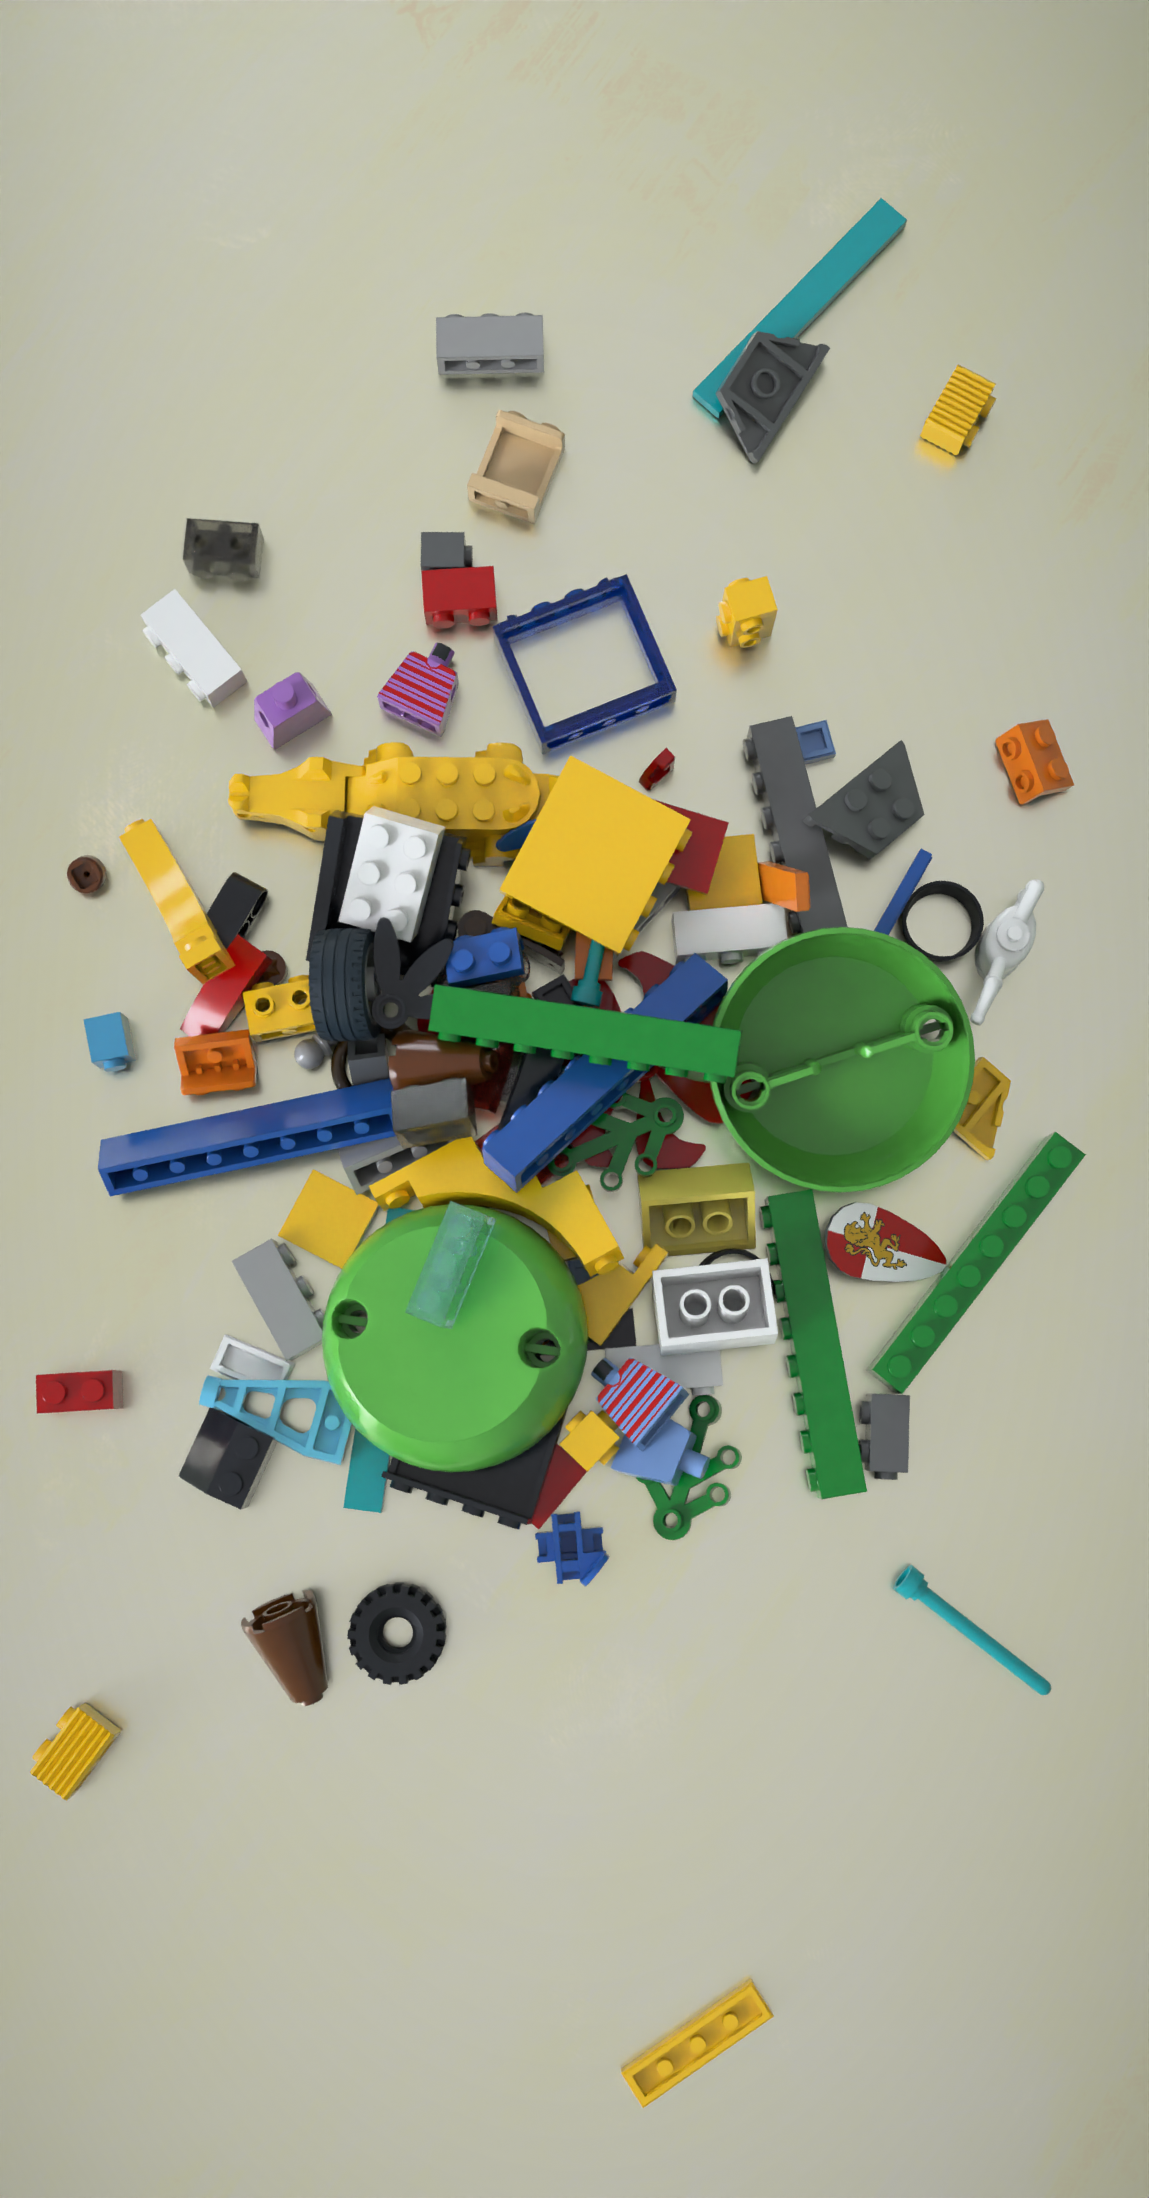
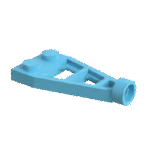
(329, 1426)

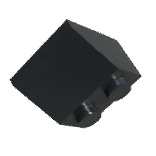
(227, 1459)

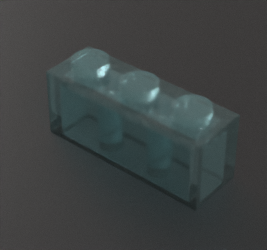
(450, 1265)

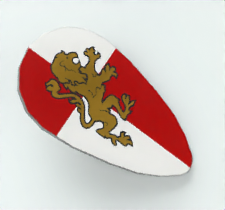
(880, 1245)

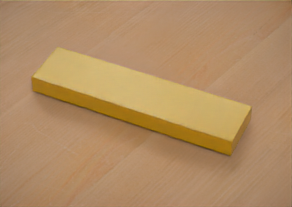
(697, 2043)

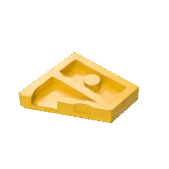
(984, 1108)

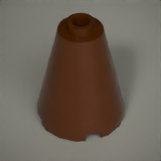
(428, 1060)
(291, 1645)

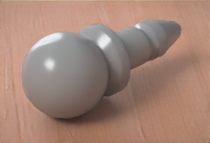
(311, 1052)

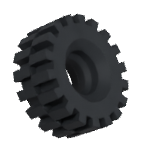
(367, 1633)

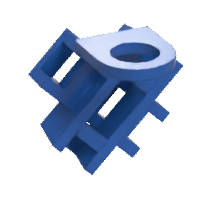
(575, 1543)

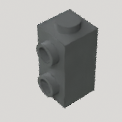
(886, 1434)

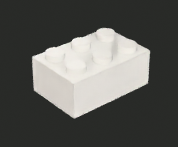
(391, 872)
(714, 1307)

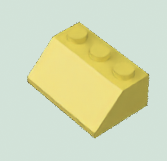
(698, 1209)

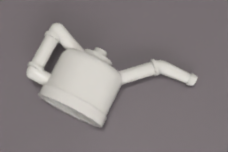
(1005, 945)

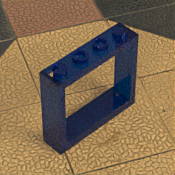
(574, 605)

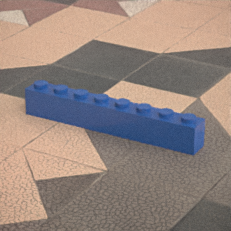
(589, 1089)
(246, 1138)

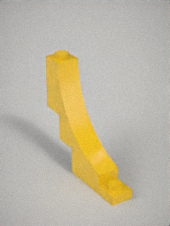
(177, 901)
(460, 1176)
(613, 1293)

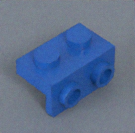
(485, 958)

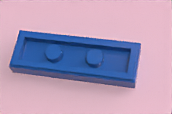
(904, 892)

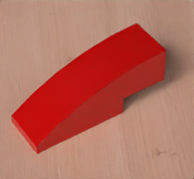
(222, 996)

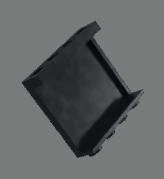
(443, 896)
(503, 1489)

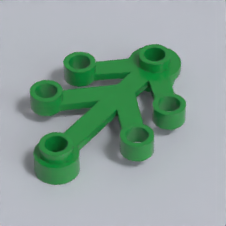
(623, 1136)
(680, 1493)

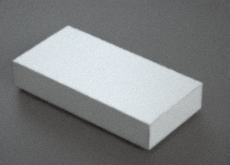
(247, 1362)

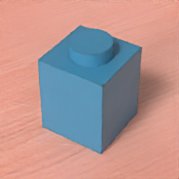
(110, 1041)

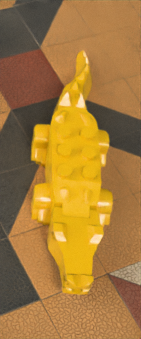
(467, 795)

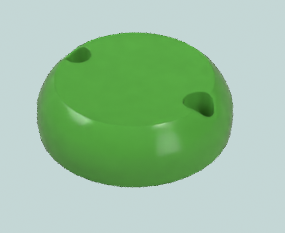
(841, 1059)
(463, 1391)

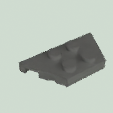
(766, 387)
(872, 805)

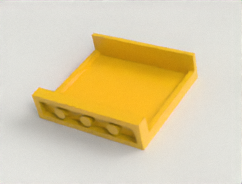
(596, 856)

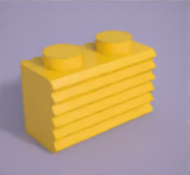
(958, 409)
(74, 1751)

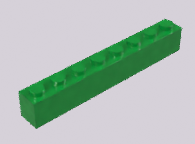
(586, 1031)
(975, 1263)
(814, 1345)

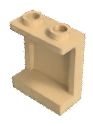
(517, 466)

